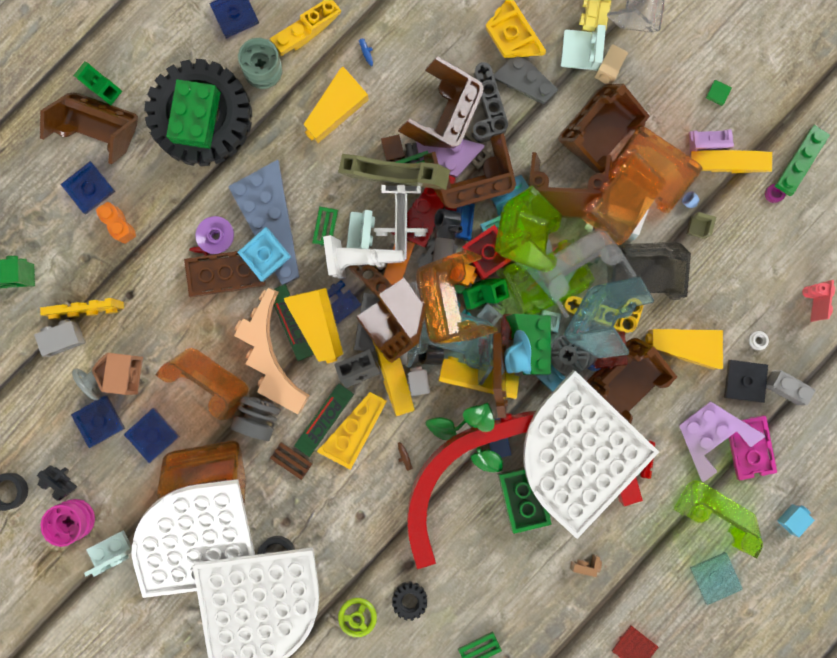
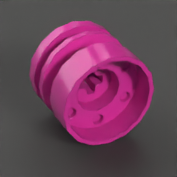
(67, 522)

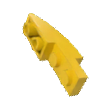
(306, 28)

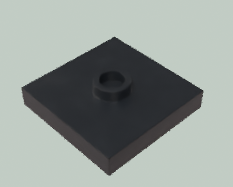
(746, 381)

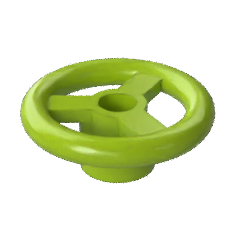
(357, 624)

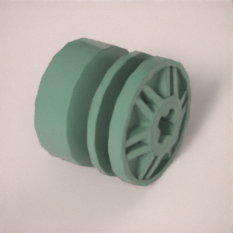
(259, 53)

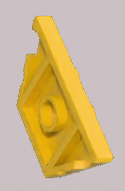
(513, 33)

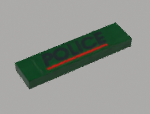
(295, 336)
(324, 420)

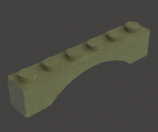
(414, 174)

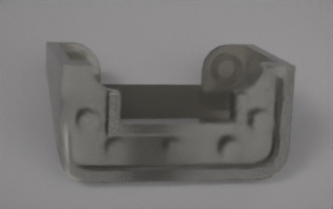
(660, 265)

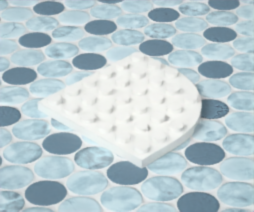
(581, 454)
(189, 528)
(257, 603)

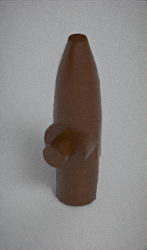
(404, 457)

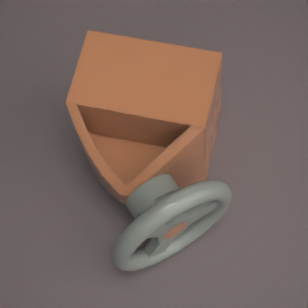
(113, 374)

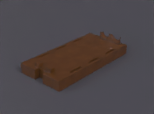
(219, 274)
(499, 375)

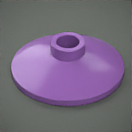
(210, 227)

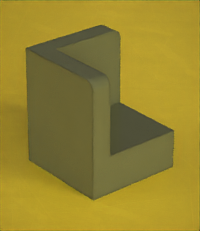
(701, 225)

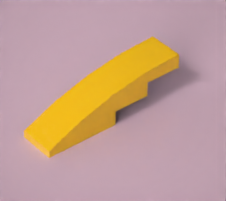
(733, 161)
(395, 384)

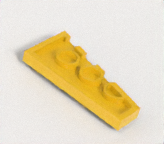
(109, 305)
(352, 434)

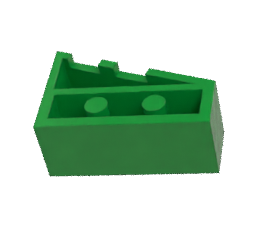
(539, 334)

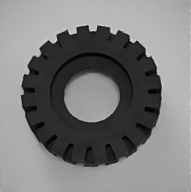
(233, 112)

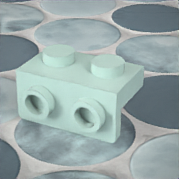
(359, 230)

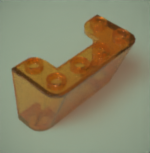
(624, 197)

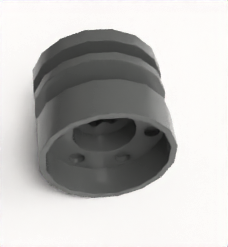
(567, 363)
(255, 418)

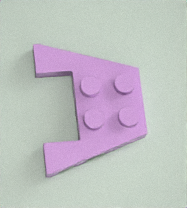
(708, 429)

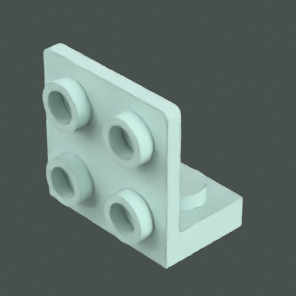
(583, 49)
(109, 553)

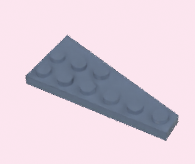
(265, 205)

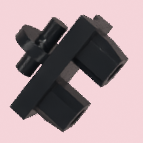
(57, 480)

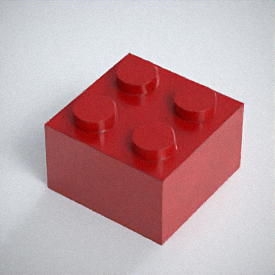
(485, 246)

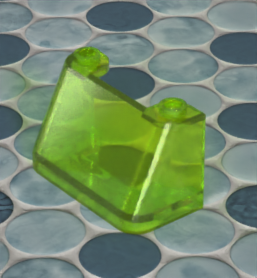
(525, 230)
(531, 297)
(701, 500)

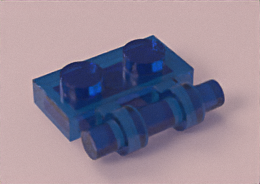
(344, 304)

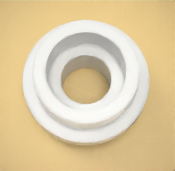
(763, 340)

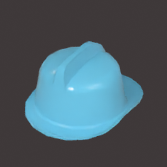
(518, 356)

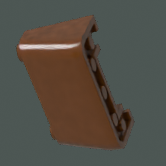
(603, 125)
(630, 383)

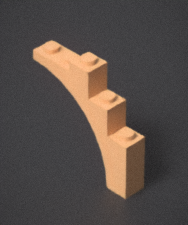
(262, 358)

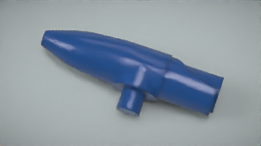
(366, 51)

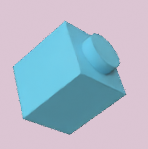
(796, 520)

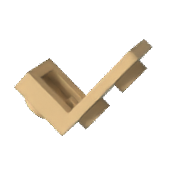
(611, 65)

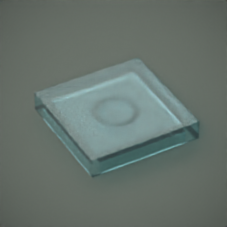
(716, 578)

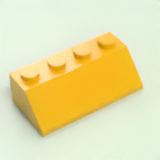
(462, 375)

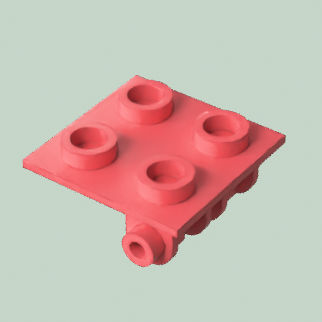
(822, 299)

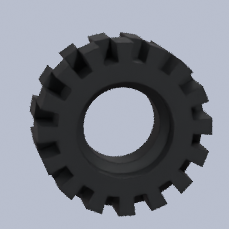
(409, 613)

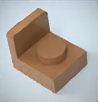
(583, 566)

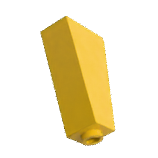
(336, 105)
(316, 321)
(693, 346)

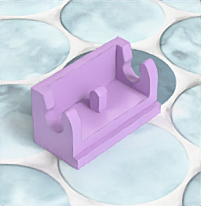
(711, 140)

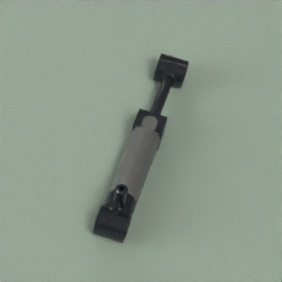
(447, 226)

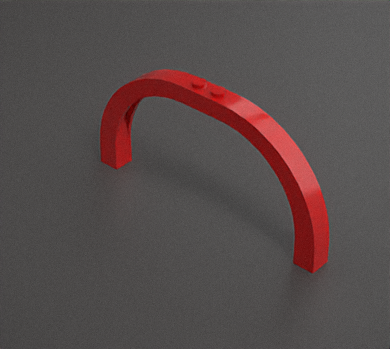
(446, 455)

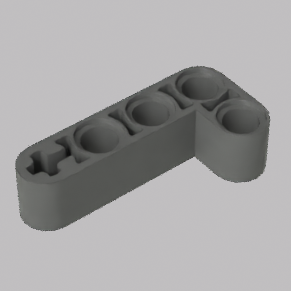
(487, 101)

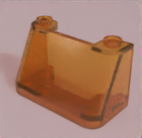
(668, 161)
(211, 377)

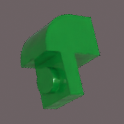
(97, 83)
(485, 291)

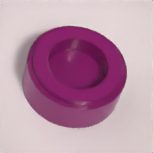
(773, 194)

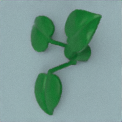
(477, 417)

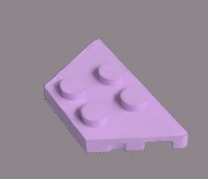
(454, 159)

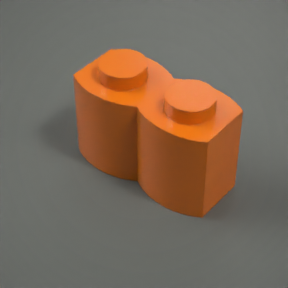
(116, 222)

